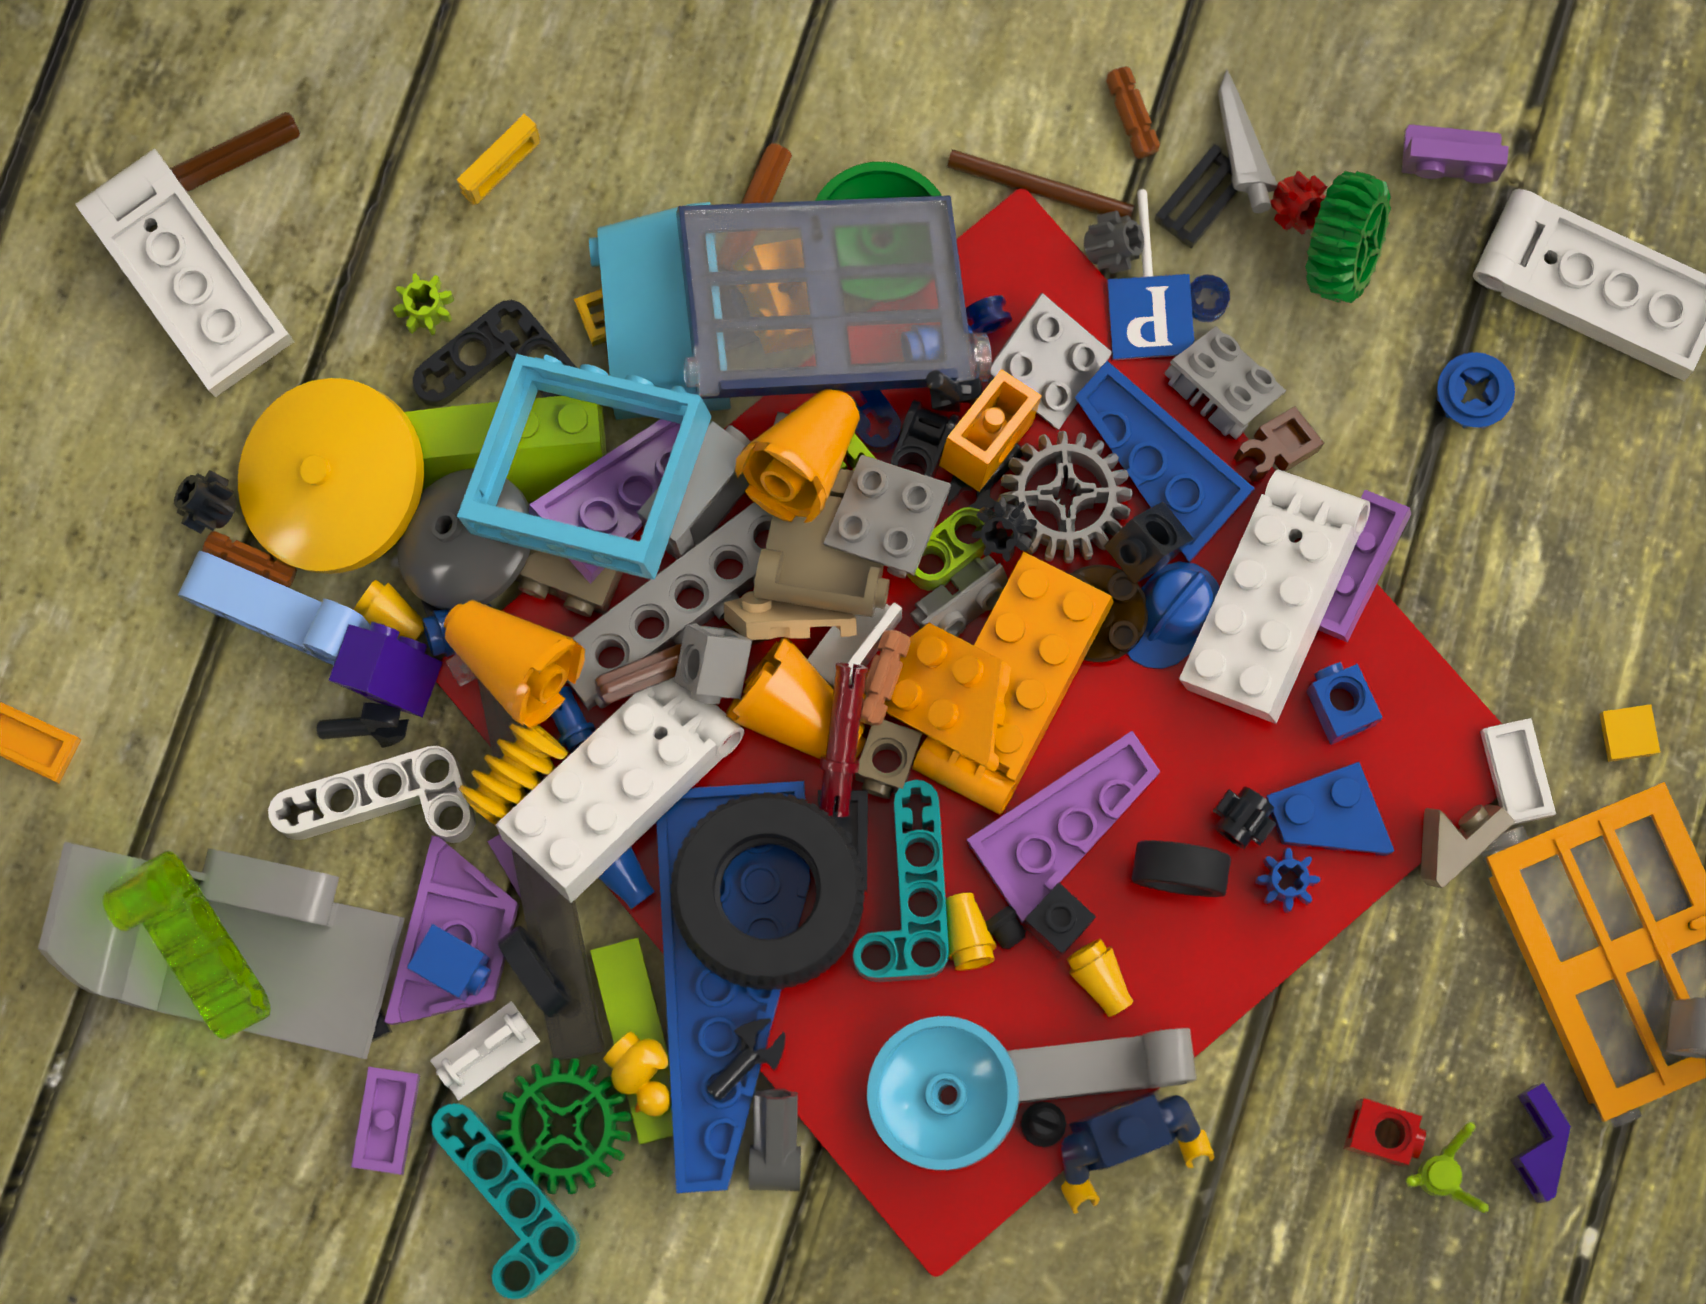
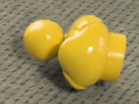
(633, 1066)

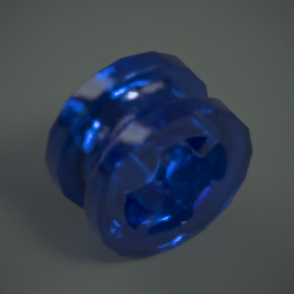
(1218, 286)
(988, 314)

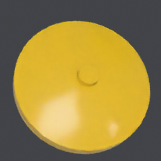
(330, 476)

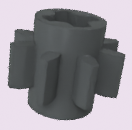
(1114, 242)

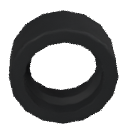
(1181, 868)

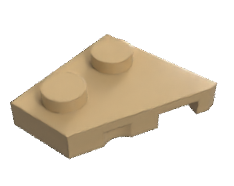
(770, 619)

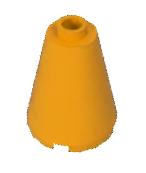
(800, 456)
(514, 659)
(788, 701)

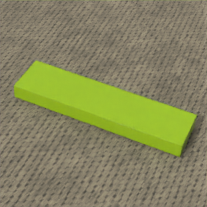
(633, 1008)

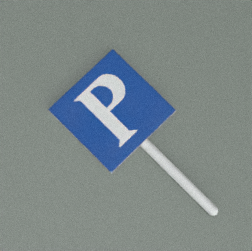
(1150, 312)

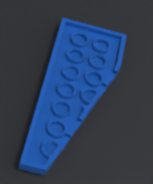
(765, 899)

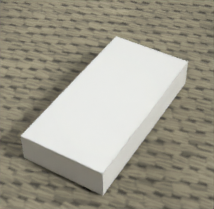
(1518, 771)

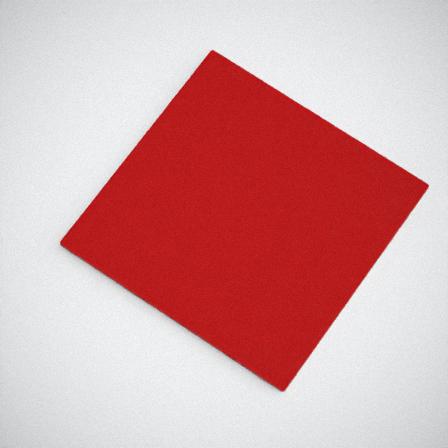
(1179, 954)

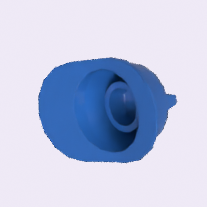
(1176, 608)

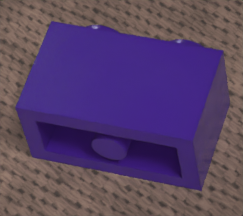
(386, 668)

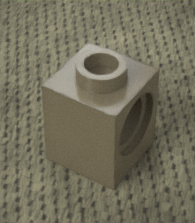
(887, 737)

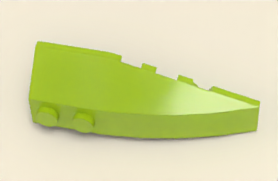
(556, 443)

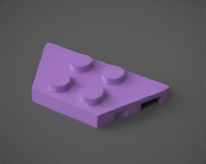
(466, 906)

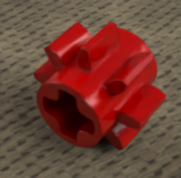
(1298, 202)

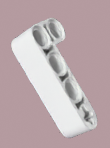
(368, 802)

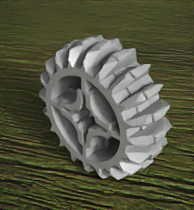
(1086, 494)

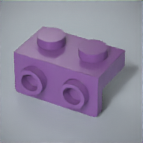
(1453, 154)

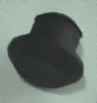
(1006, 927)
(1043, 1124)

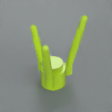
(1443, 1175)

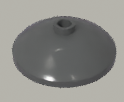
(457, 564)

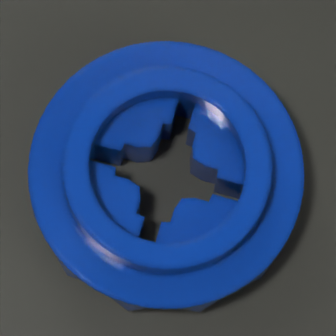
(1476, 368)

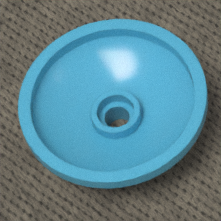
(908, 1087)

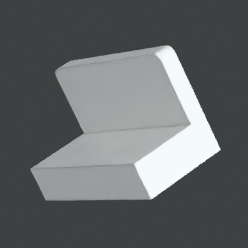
(857, 648)

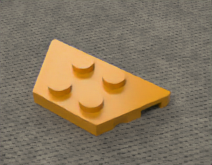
(952, 693)

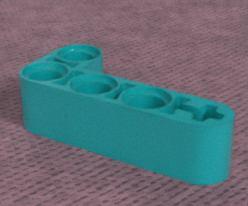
(911, 881)
(499, 1193)

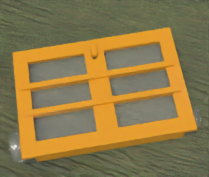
(1611, 938)

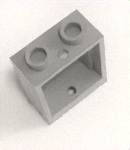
(710, 491)

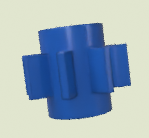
(1301, 883)

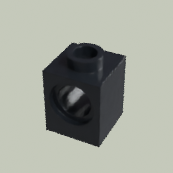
(1148, 542)
(1058, 920)

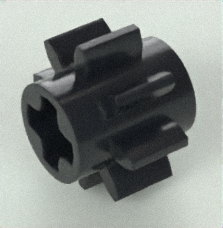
(205, 501)
(996, 538)
(1244, 817)

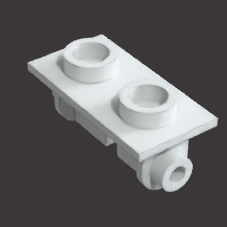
(484, 1051)

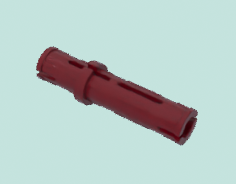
(842, 739)

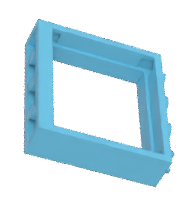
(592, 385)

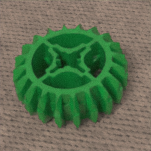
(1348, 236)
(546, 1143)

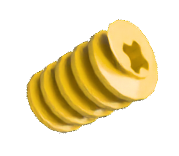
(513, 771)

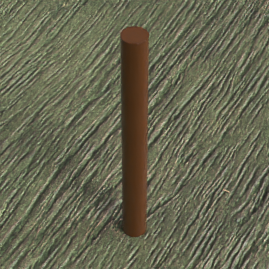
(1037, 184)

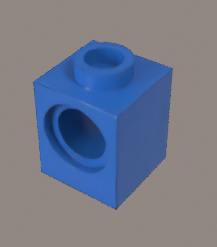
(1337, 723)
(450, 964)

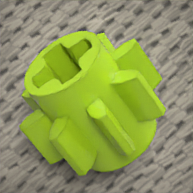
(427, 316)

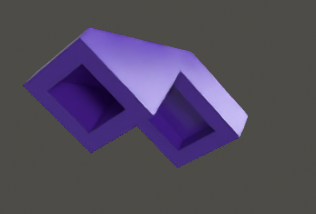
(1542, 1163)

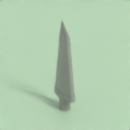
(1246, 157)

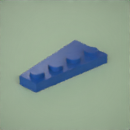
(1163, 457)

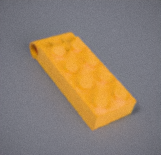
(1043, 633)

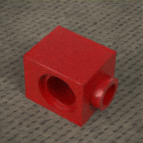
(1362, 1136)

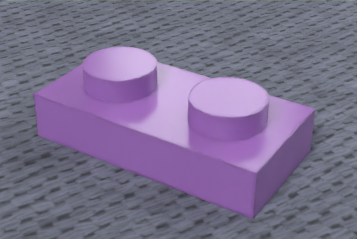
(385, 1120)

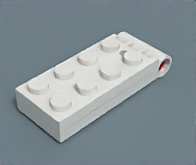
(184, 273)
(1597, 283)
(1275, 595)
(617, 785)

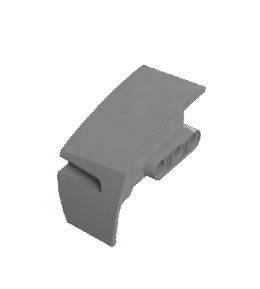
(312, 956)

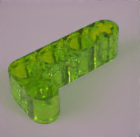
(191, 941)

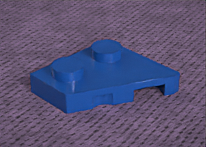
(1331, 813)

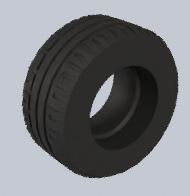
(752, 823)

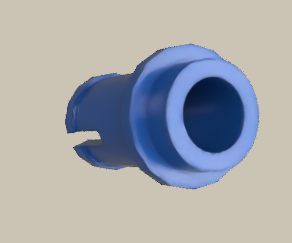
(571, 722)

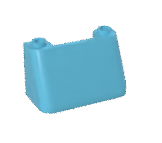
(645, 302)

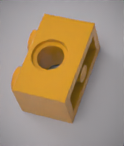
(990, 430)

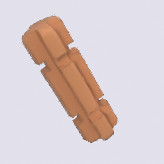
(883, 676)

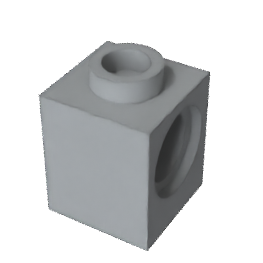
(712, 663)

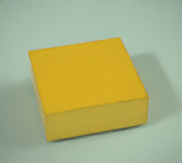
(1629, 733)

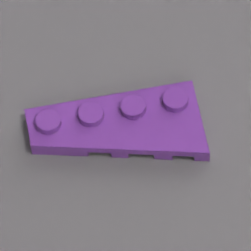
(612, 488)
(1055, 828)

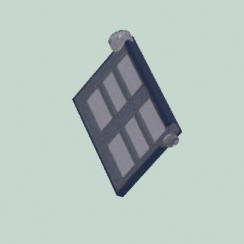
(825, 297)

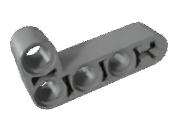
(1105, 1066)

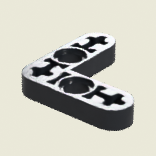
(498, 347)

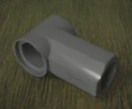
(775, 1153)

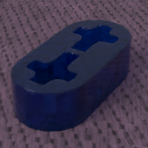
(882, 410)

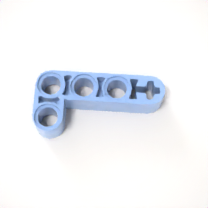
(269, 607)

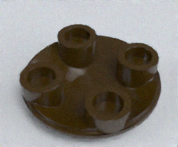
(1126, 618)

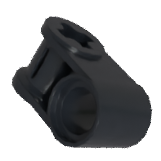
(923, 438)

